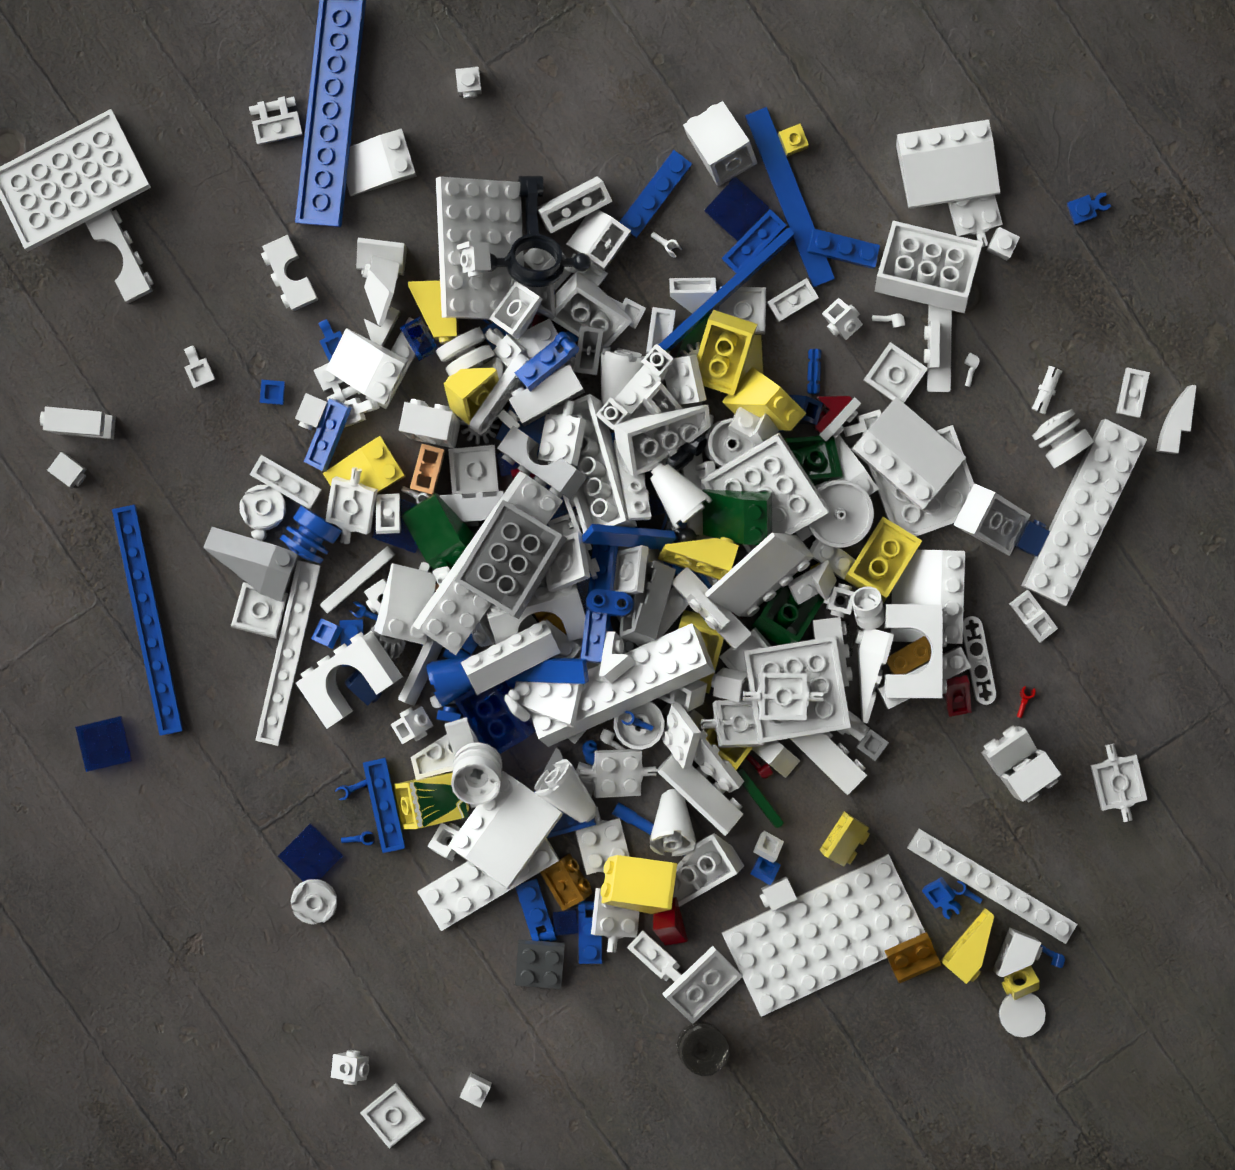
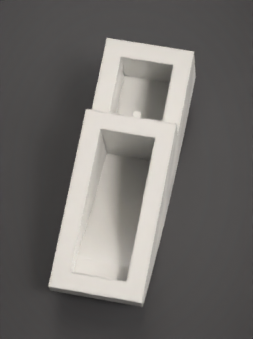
(660, 327)
(1177, 421)

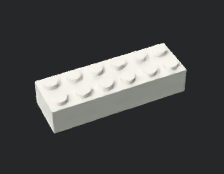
(601, 494)

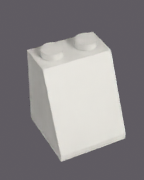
(720, 143)

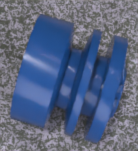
(310, 535)

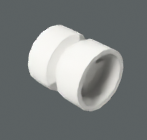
(868, 608)

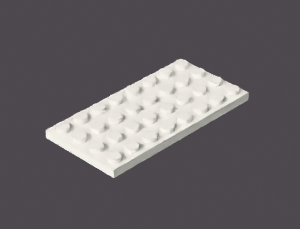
(823, 935)

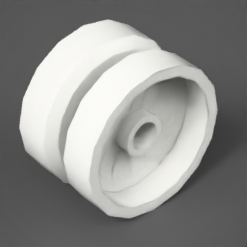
(464, 351)
(717, 443)
(640, 737)

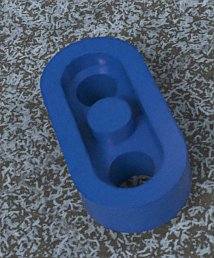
(609, 602)

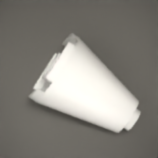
(617, 370)
(678, 494)
(566, 792)
(672, 826)

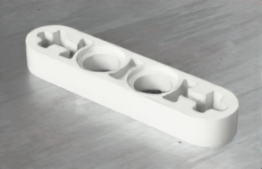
(498, 396)
(357, 579)
(982, 659)

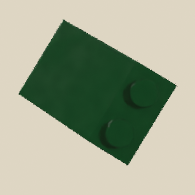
(817, 457)
(738, 515)
(437, 531)
(784, 619)

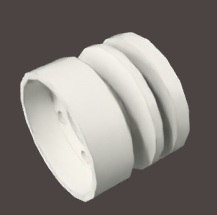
(1062, 438)
(476, 773)

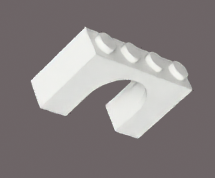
(78, 422)
(564, 603)
(929, 621)
(320, 684)

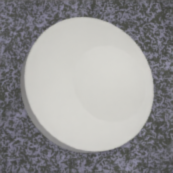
(849, 514)

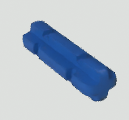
(814, 371)

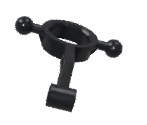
(532, 188)
(678, 461)

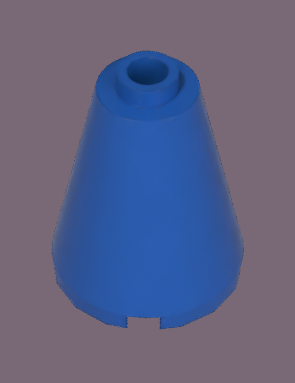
(448, 679)

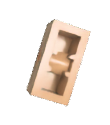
(427, 469)

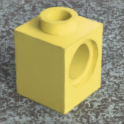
(793, 140)
(1017, 991)

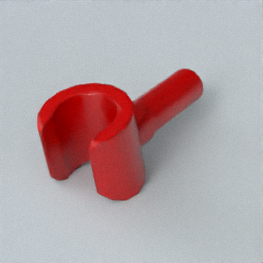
(1024, 701)

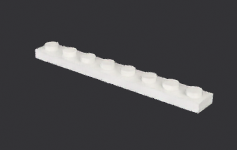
(288, 653)
(992, 886)

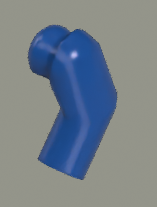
(589, 751)

